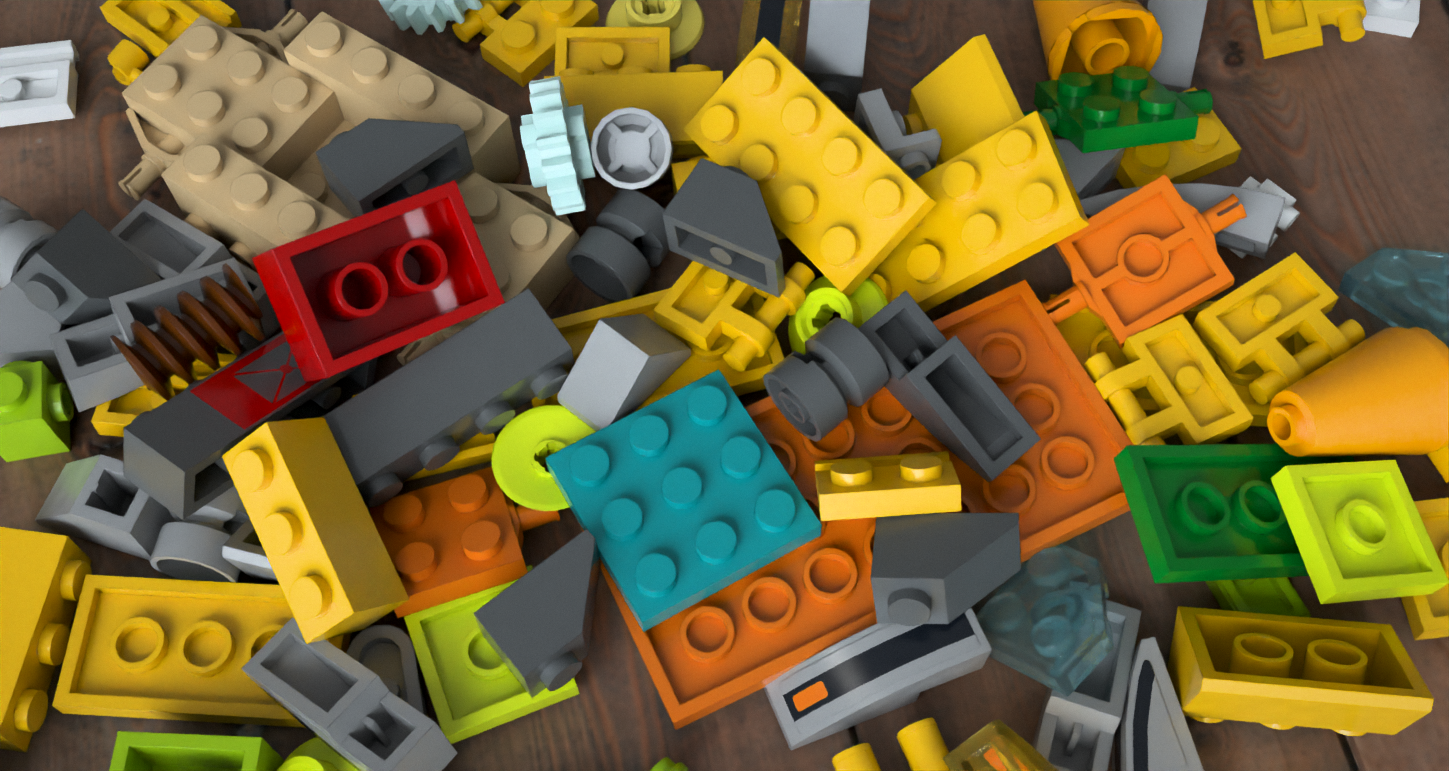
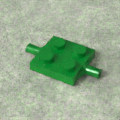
(1118, 109)

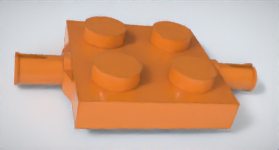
(1145, 260)
(455, 538)

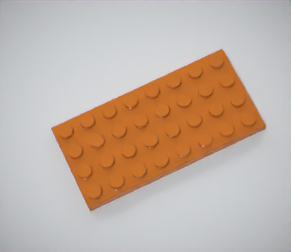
(824, 588)

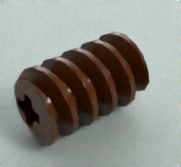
(193, 333)

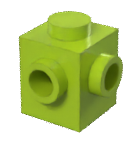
(33, 412)

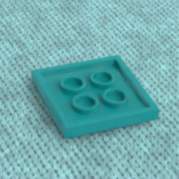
(682, 498)

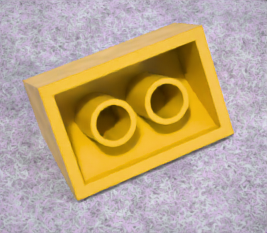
(963, 100)
(1294, 672)

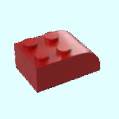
(378, 281)

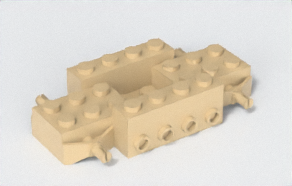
(239, 126)

